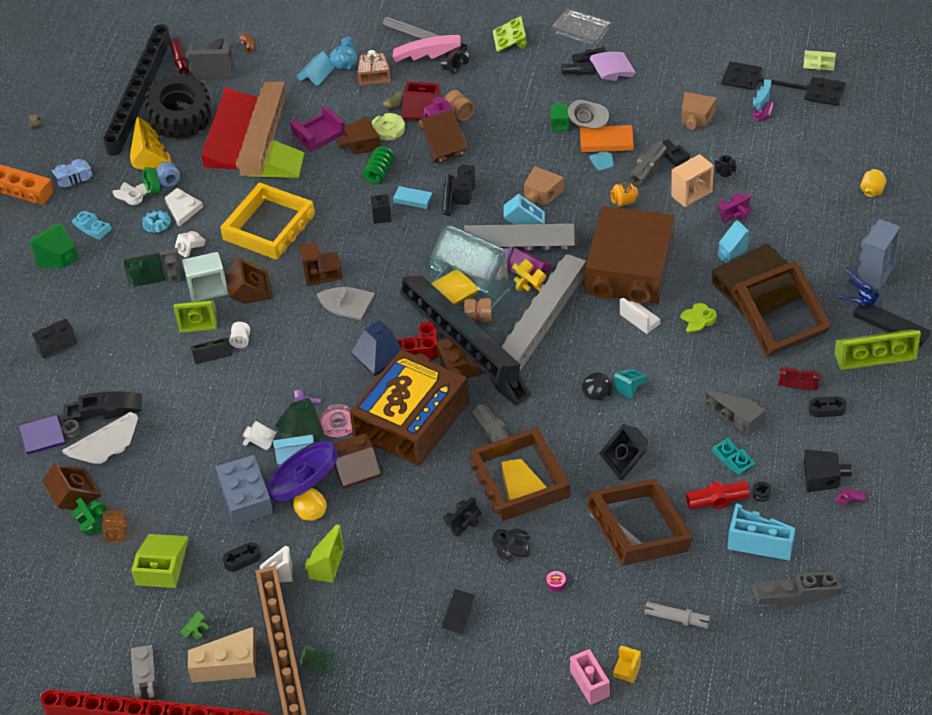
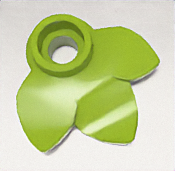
(699, 317)

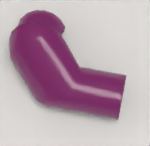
(849, 495)

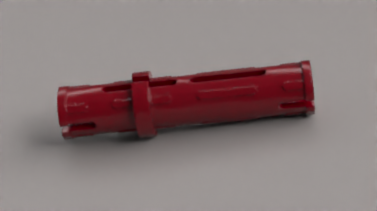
(180, 59)

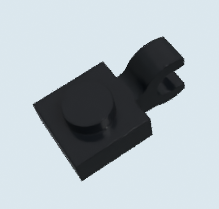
(675, 154)

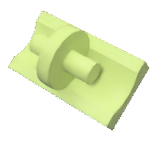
(819, 60)

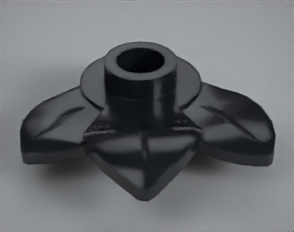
(513, 543)

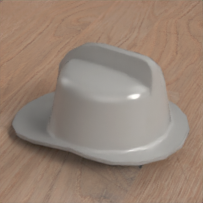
(588, 114)

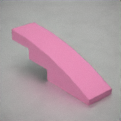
(432, 46)

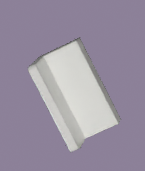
(638, 315)

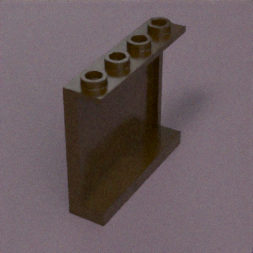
(767, 295)

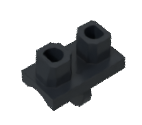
(455, 59)
(465, 516)

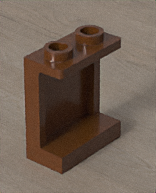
(443, 136)

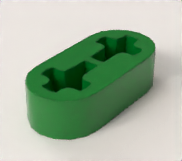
(151, 180)

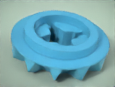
(158, 226)

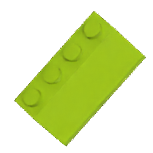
(877, 349)

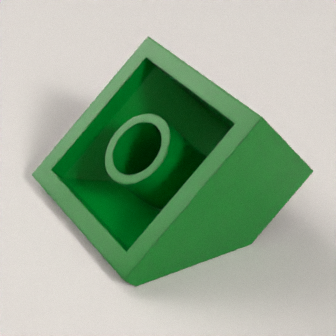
(53, 248)

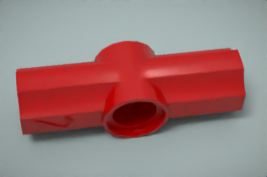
(717, 495)

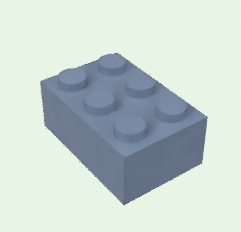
(878, 253)
(244, 490)

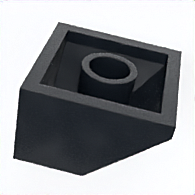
(624, 450)

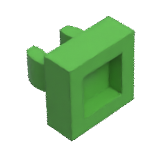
(193, 625)

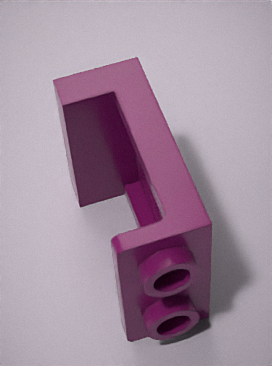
(318, 130)

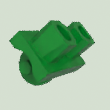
(91, 513)

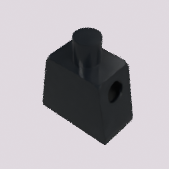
(823, 470)

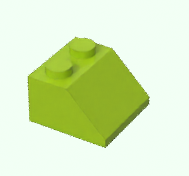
(196, 316)

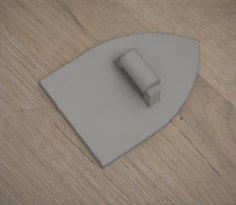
(346, 301)

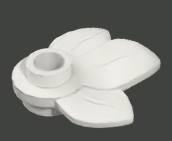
(130, 194)

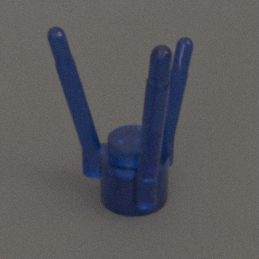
(867, 293)

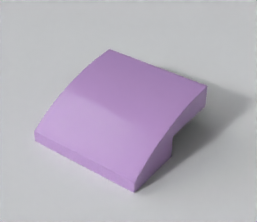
(612, 65)

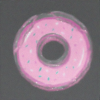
(334, 429)

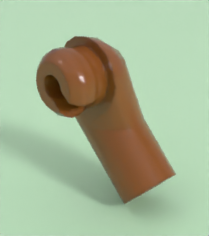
(250, 42)

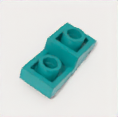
(733, 458)

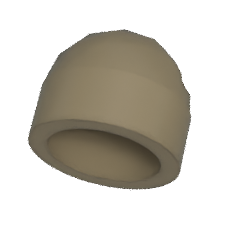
(34, 121)

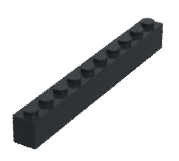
(460, 329)

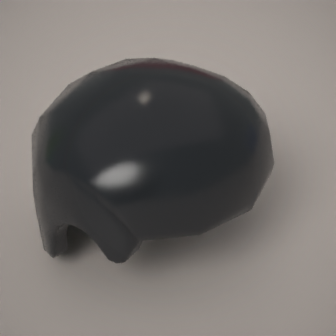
(597, 386)

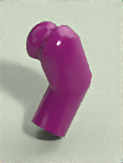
(763, 114)

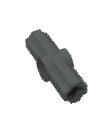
(647, 163)
(491, 428)

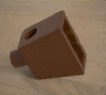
(359, 137)

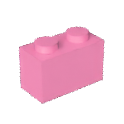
(589, 677)

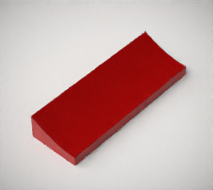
(228, 130)

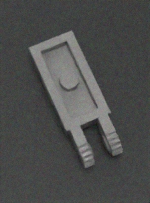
(143, 670)

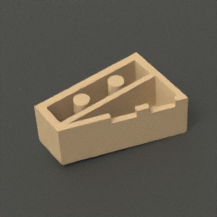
(224, 658)

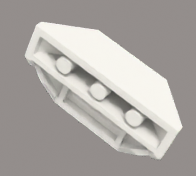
(105, 441)

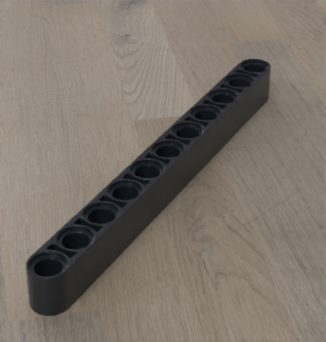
(136, 90)

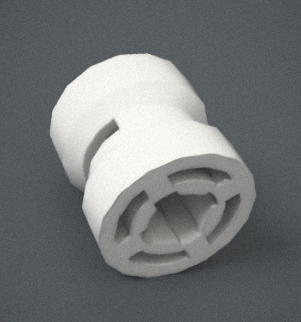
(239, 336)

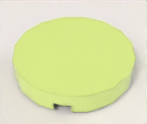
(389, 126)

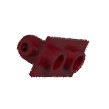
(792, 378)

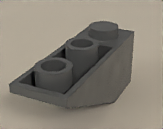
(739, 411)

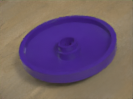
(302, 471)

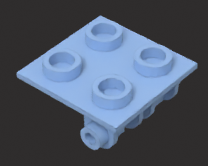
(78, 166)

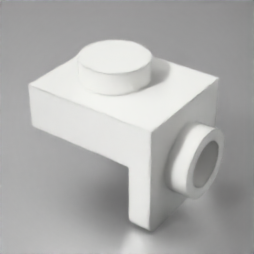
(187, 241)
(259, 435)

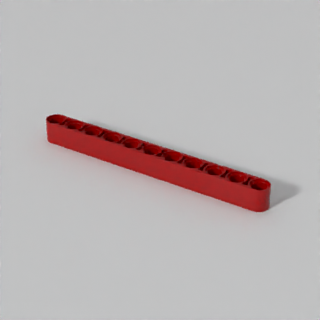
(107, 704)

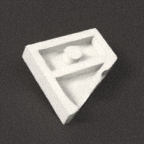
(182, 205)

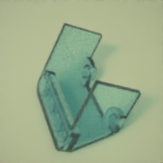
(472, 257)

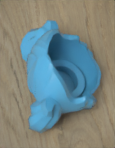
(344, 55)

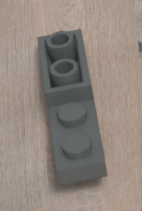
(796, 591)

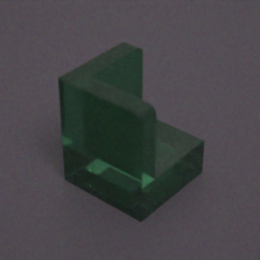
(316, 658)

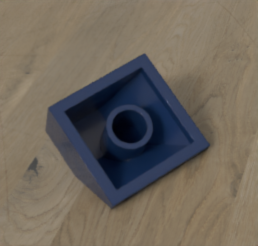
(376, 348)

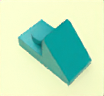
(627, 382)

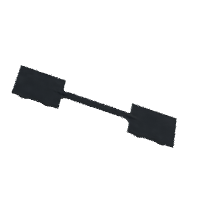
(818, 90)

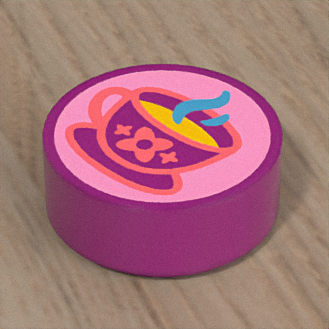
(556, 581)

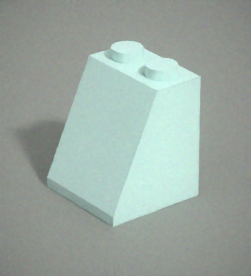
(205, 277)

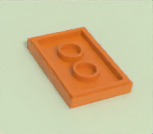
(607, 138)

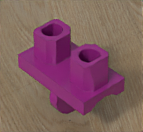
(736, 209)

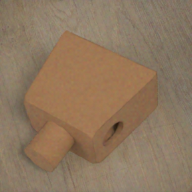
(697, 110)
(543, 186)

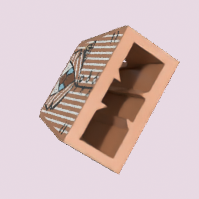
(373, 69)

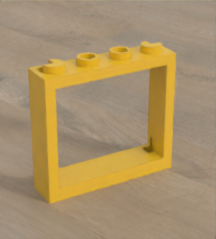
(231, 227)

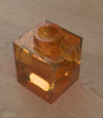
(114, 526)

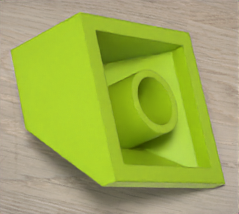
(326, 557)

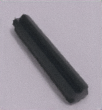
(448, 196)

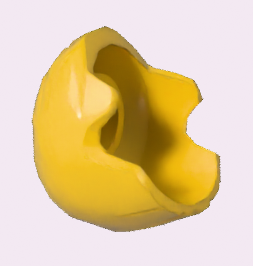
(310, 505)

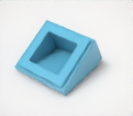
(602, 160)

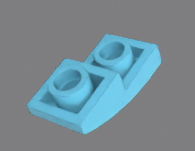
(762, 95)
(91, 225)

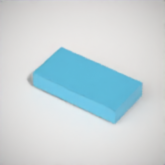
(412, 197)

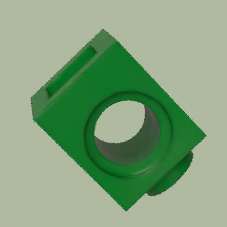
(559, 118)

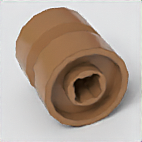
(461, 105)
(478, 310)

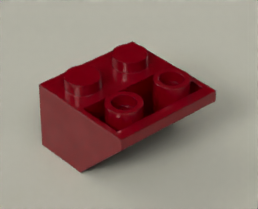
(418, 96)

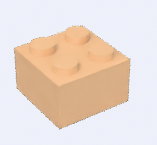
(692, 180)

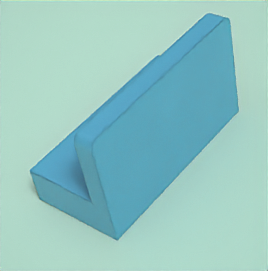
(317, 69)
(287, 447)

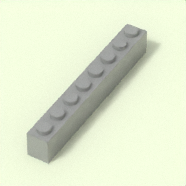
(544, 308)

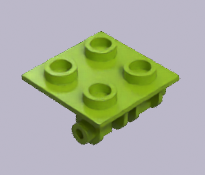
(509, 34)

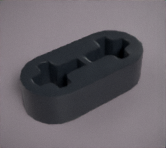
(827, 406)
(242, 557)

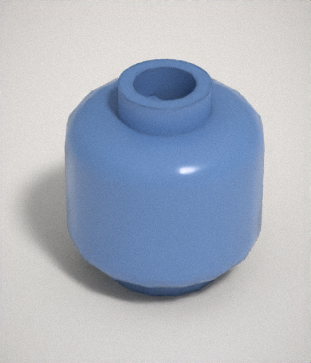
(168, 174)

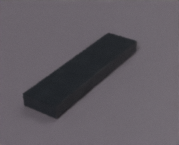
(888, 321)

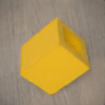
(627, 664)

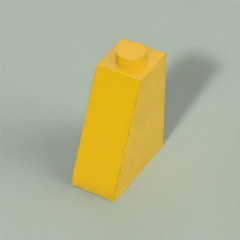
(519, 479)

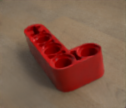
(423, 344)

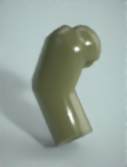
(393, 102)

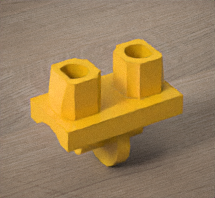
(523, 271)

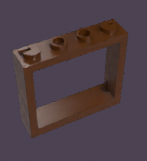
(757, 323)
(531, 501)
(615, 536)

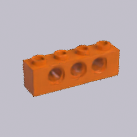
(25, 185)

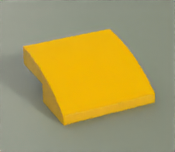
(456, 287)

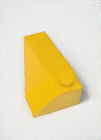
(145, 148)

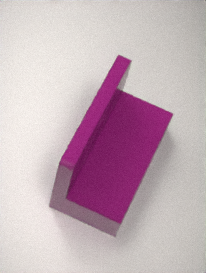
(520, 255)

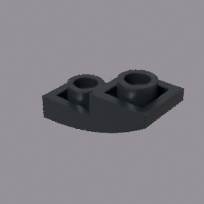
(458, 611)

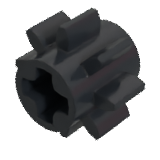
(725, 166)

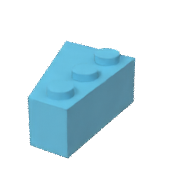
(760, 536)

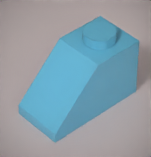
(522, 211)
(733, 242)

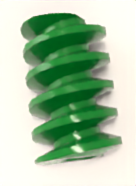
(378, 165)

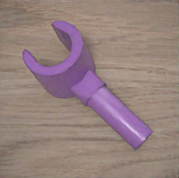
(299, 395)

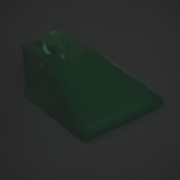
(144, 270)
(300, 420)

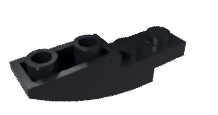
(103, 404)

